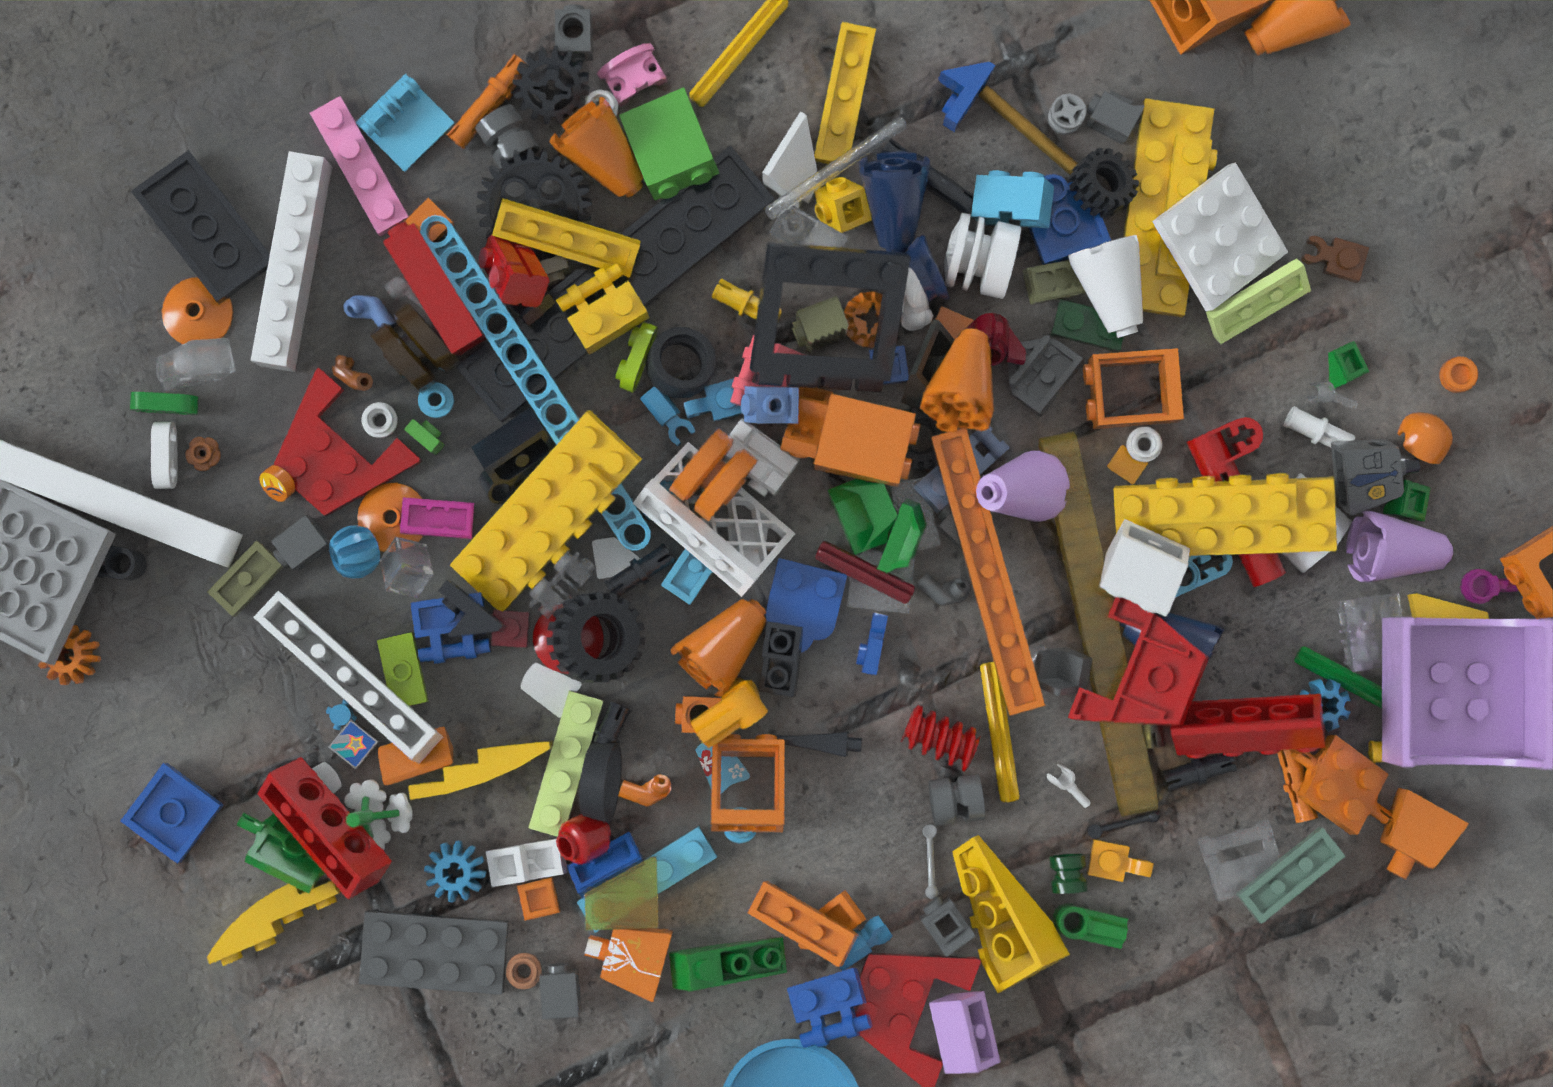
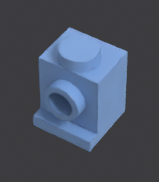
(782, 401)

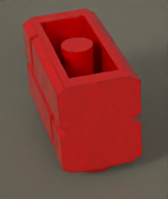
(514, 272)

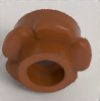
(212, 453)

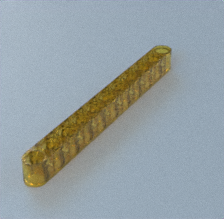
(1098, 632)

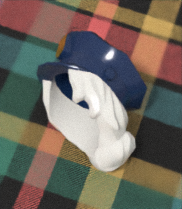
(922, 286)

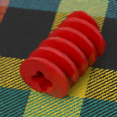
(941, 737)

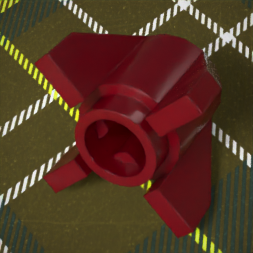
(1000, 338)

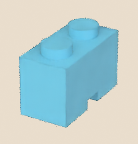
(1013, 197)

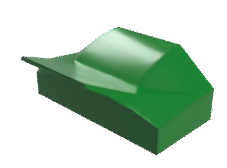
(863, 513)
(904, 537)

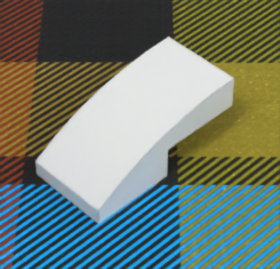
(525, 862)

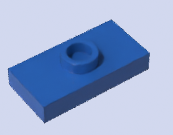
(620, 856)

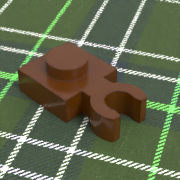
(1341, 259)

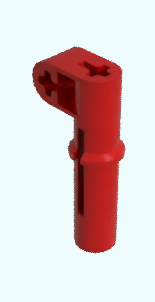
(1215, 459)

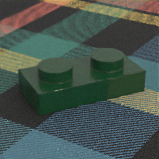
(1083, 326)

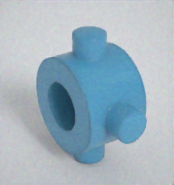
(341, 714)

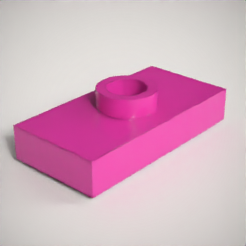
(437, 518)

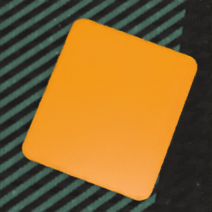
(1126, 466)

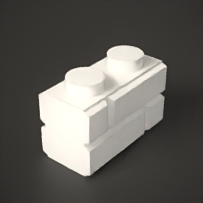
(773, 464)

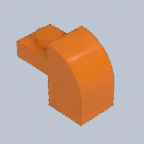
(803, 438)

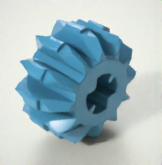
(449, 859)

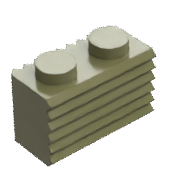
(820, 324)

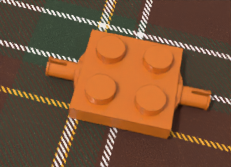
(1342, 785)

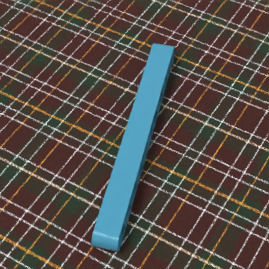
(521, 372)

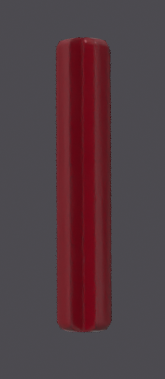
(865, 572)

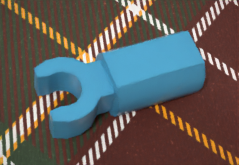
(666, 413)
(872, 934)

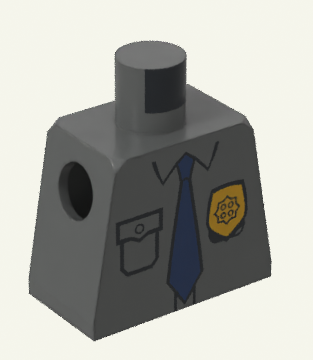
(1369, 473)

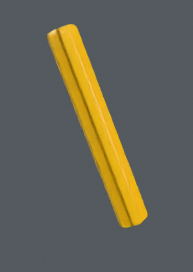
(737, 51)
(999, 734)

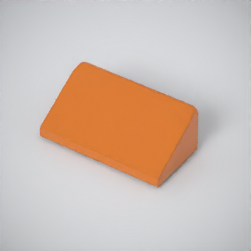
(397, 766)

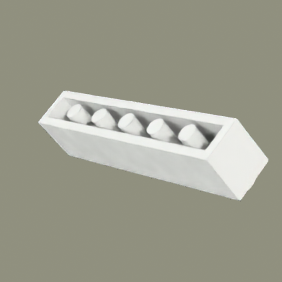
(291, 262)
(348, 677)

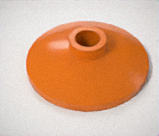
(210, 323)
(375, 506)

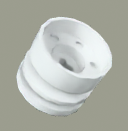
(982, 255)

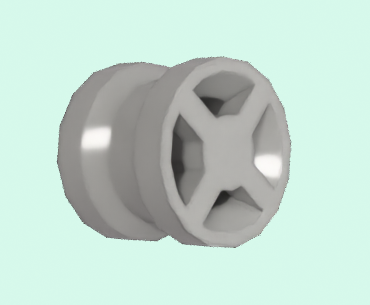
(1069, 107)

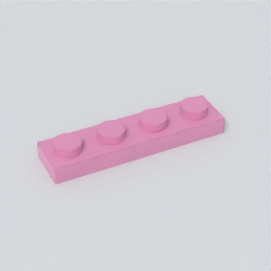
(359, 165)

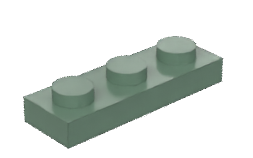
(1290, 875)

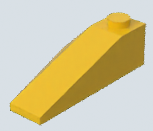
(1011, 926)

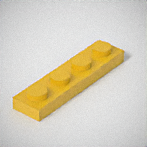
(844, 92)
(565, 237)

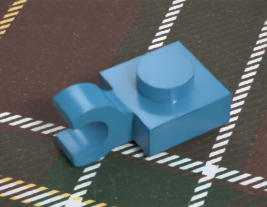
(716, 401)

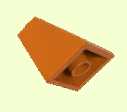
(1198, 21)
(866, 441)

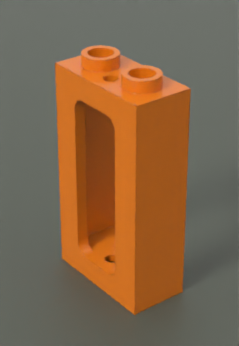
(1523, 570)

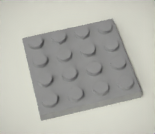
(44, 570)

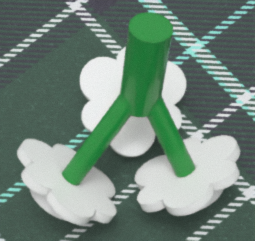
(369, 812)

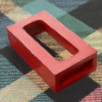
(433, 288)

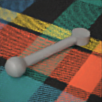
(929, 832)

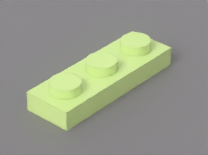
(1259, 301)

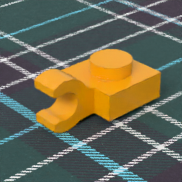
(1112, 861)

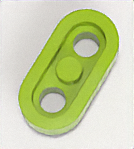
(631, 370)

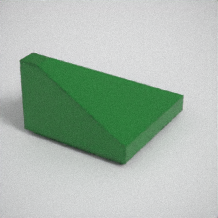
(1346, 364)
(1411, 504)

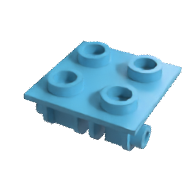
(405, 122)

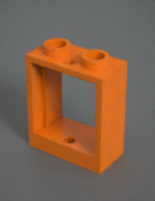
(1169, 384)
(748, 820)

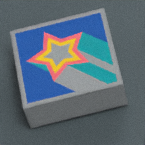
(354, 744)

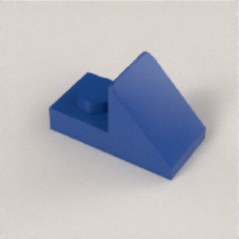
(966, 82)

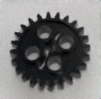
(532, 173)

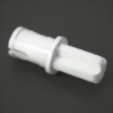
(1317, 429)

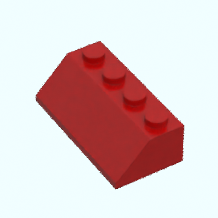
(1251, 726)

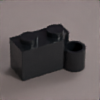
(511, 454)

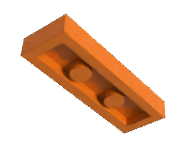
(803, 923)

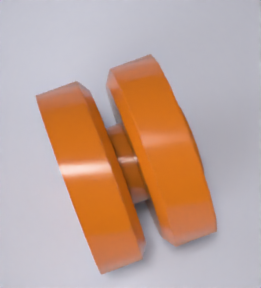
(714, 475)

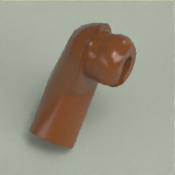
(353, 379)

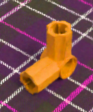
(737, 709)

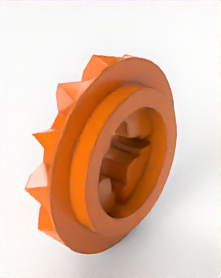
(857, 328)

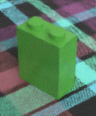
(669, 144)

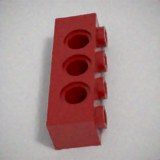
(321, 828)

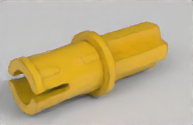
(737, 298)

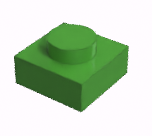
(426, 435)

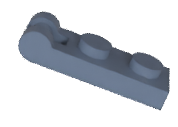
(932, 487)

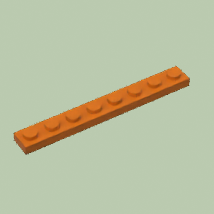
(987, 573)

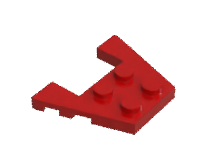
(324, 464)
(1157, 679)
(895, 998)

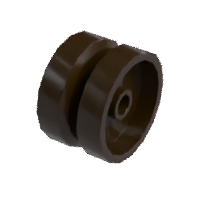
(414, 348)

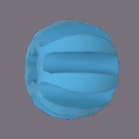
(354, 551)
(1335, 704)

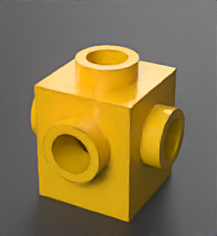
(842, 204)

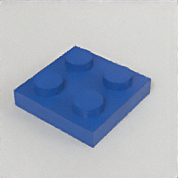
(172, 813)

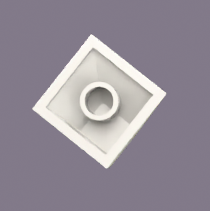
(792, 161)

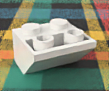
(1144, 568)

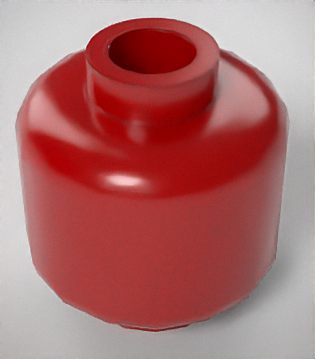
(583, 839)

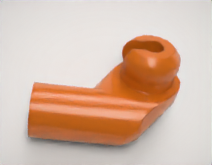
(648, 793)

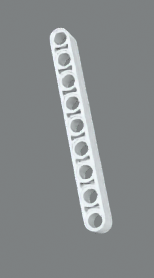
(118, 505)

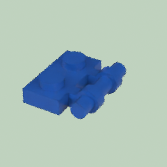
(432, 620)
(826, 996)

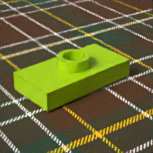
(403, 668)

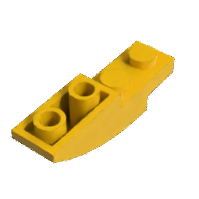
(262, 920)

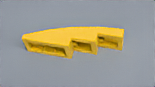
(492, 763)

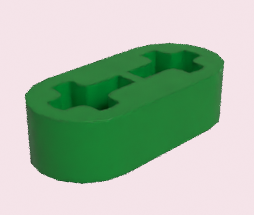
(164, 403)

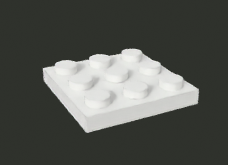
(1220, 236)

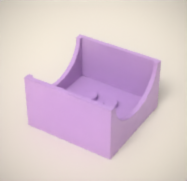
(1467, 692)

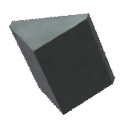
(928, 361)

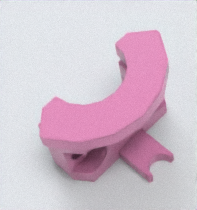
(632, 72)

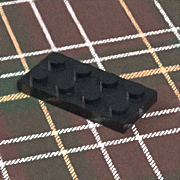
(203, 227)

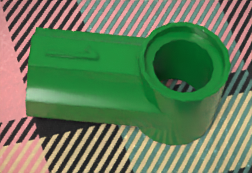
(1092, 925)

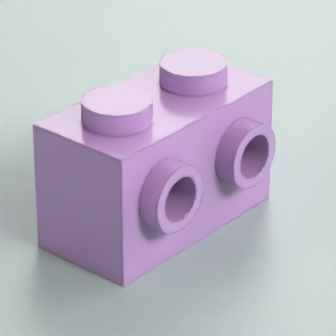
(961, 1029)

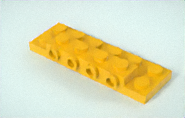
(1170, 164)
(546, 512)
(1235, 513)

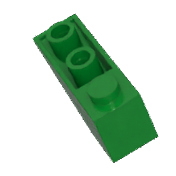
(726, 963)

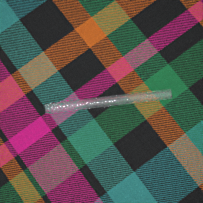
(835, 168)

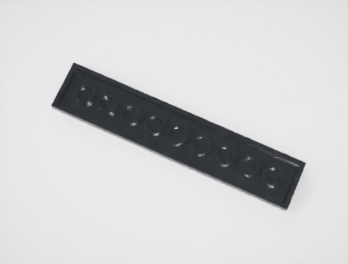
(673, 241)

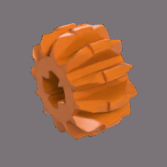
(81, 661)

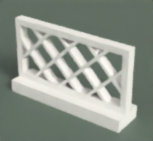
(701, 537)

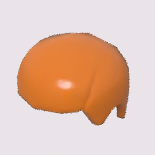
(1426, 437)

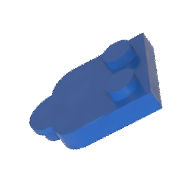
(1069, 227)
(806, 599)

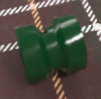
(1068, 875)

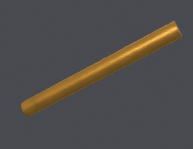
(1028, 129)

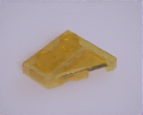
(625, 900)

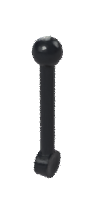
(1096, 831)

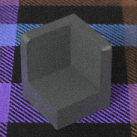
(1062, 670)

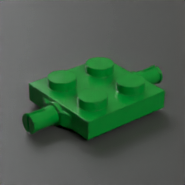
(280, 853)

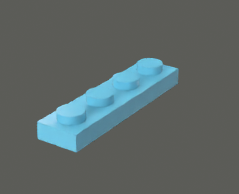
(678, 860)

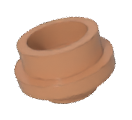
(515, 978)

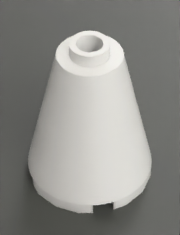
(1113, 282)

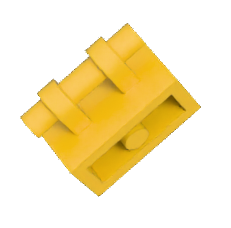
(606, 317)

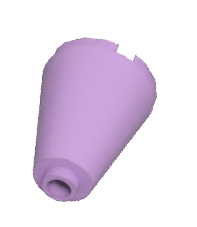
(1026, 487)
(1393, 548)

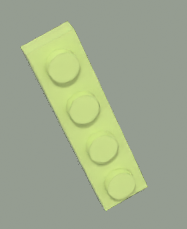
(566, 763)

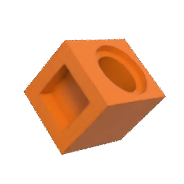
(683, 710)

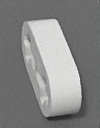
(164, 455)

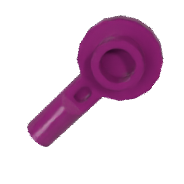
(1480, 586)

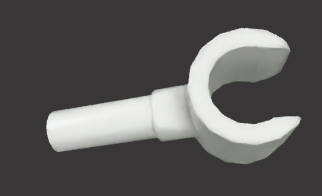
(1067, 783)

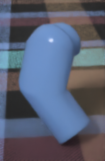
(369, 308)

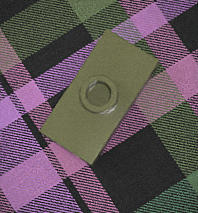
(1052, 282)

